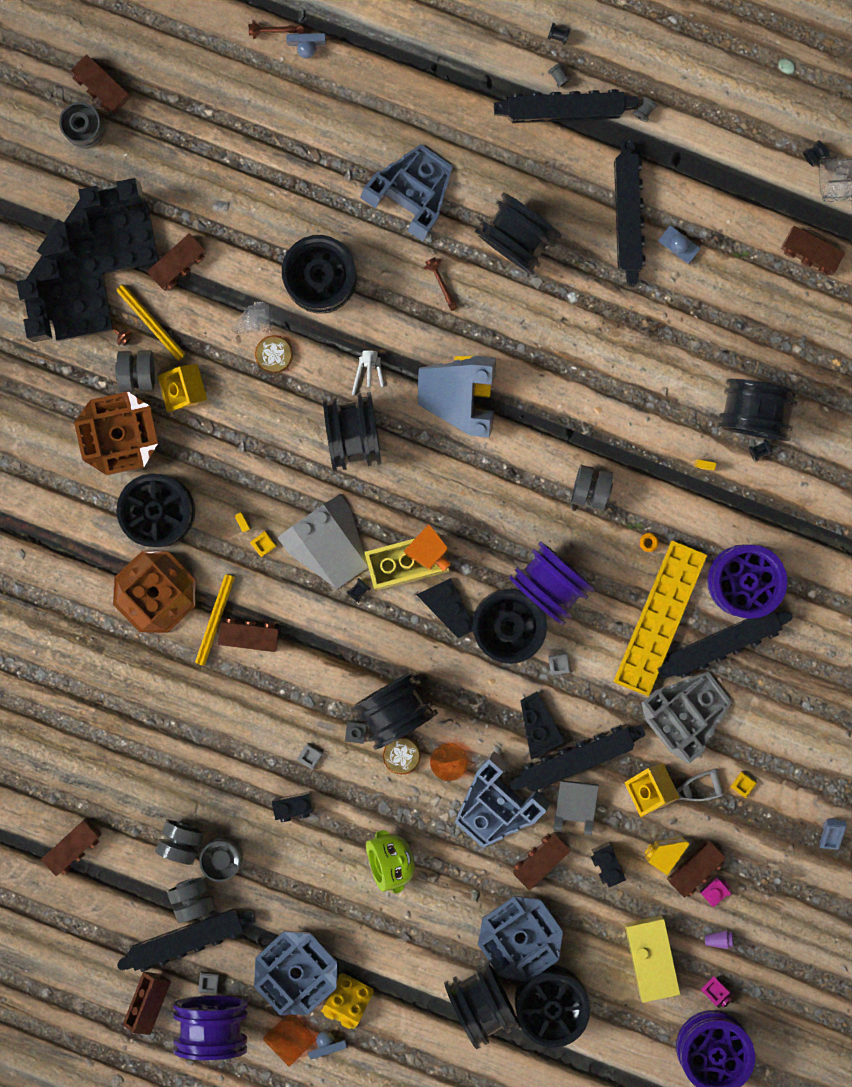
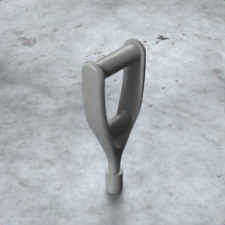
(716, 783)

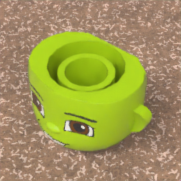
(390, 861)

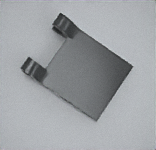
(576, 803)

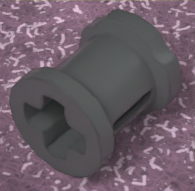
(559, 74)
(645, 109)

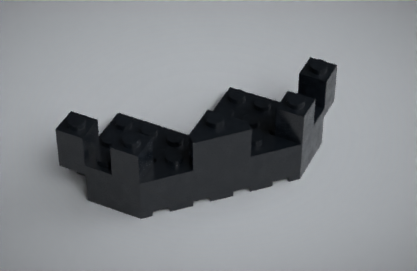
(93, 241)

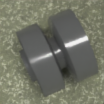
(81, 125)
(129, 371)
(597, 489)
(177, 847)
(221, 859)
(192, 904)

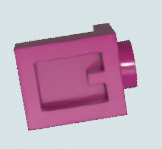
(716, 891)
(717, 993)

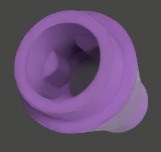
(720, 939)

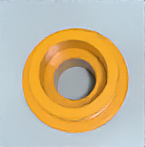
(644, 537)

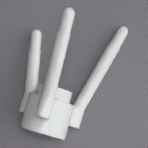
(369, 359)

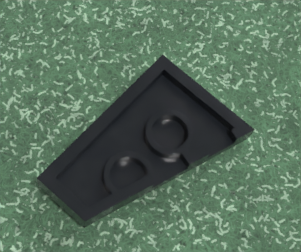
(448, 607)
(539, 726)

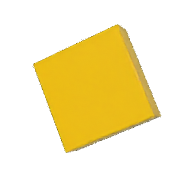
(704, 465)
(242, 522)
(263, 544)
(743, 784)

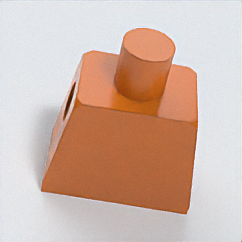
(428, 550)

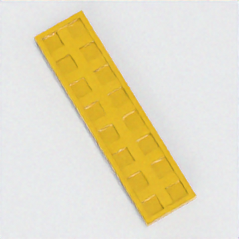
(659, 618)

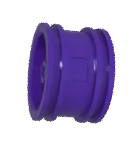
(752, 589)
(715, 1050)

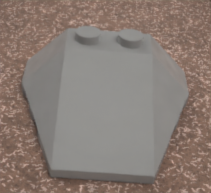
(327, 543)
(686, 714)

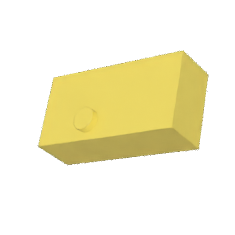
(393, 568)
(652, 959)

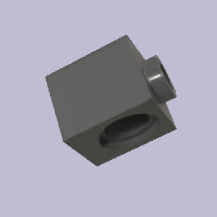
(355, 732)

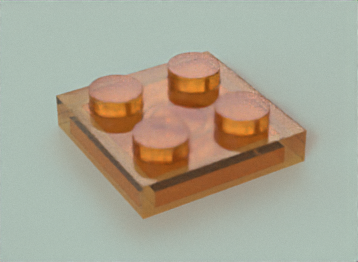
(289, 1039)

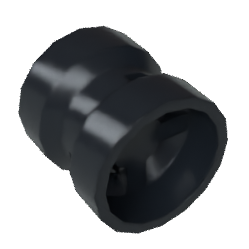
(816, 153)

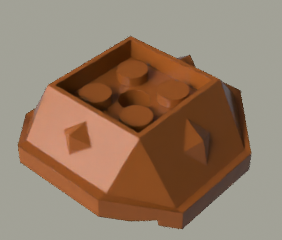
(96, 433)
(175, 594)

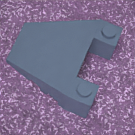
(414, 183)
(449, 393)
(493, 809)

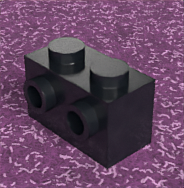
(292, 806)
(610, 869)

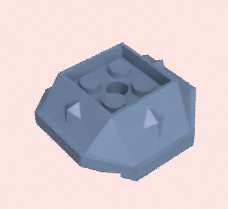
(520, 958)
(289, 992)

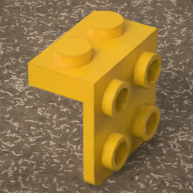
(347, 1001)

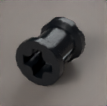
(559, 33)
(760, 450)
(358, 590)

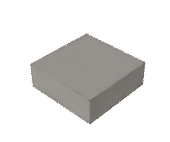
(559, 664)
(309, 756)
(208, 983)

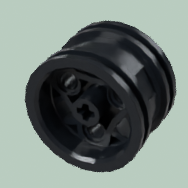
(758, 409)

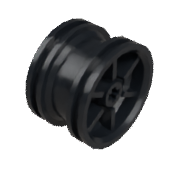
(518, 233)
(315, 247)
(351, 431)
(132, 498)
(522, 648)
(394, 710)
(481, 1005)
(567, 1028)

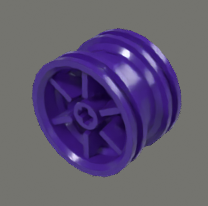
(551, 583)
(210, 1027)

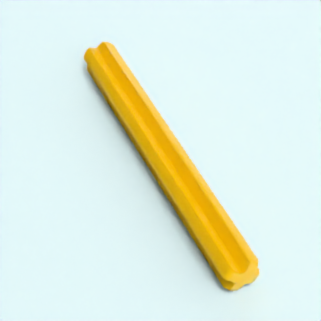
(149, 320)
(215, 619)

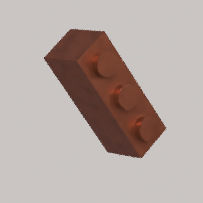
(99, 84)
(812, 251)
(177, 262)
(248, 635)
(71, 848)
(540, 860)
(696, 869)
(146, 1003)

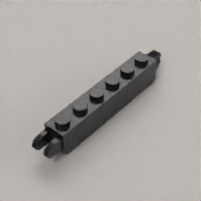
(565, 107)
(628, 212)
(723, 643)
(578, 758)
(185, 939)

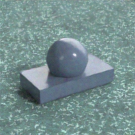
(306, 43)
(679, 244)
(832, 833)
(327, 1045)

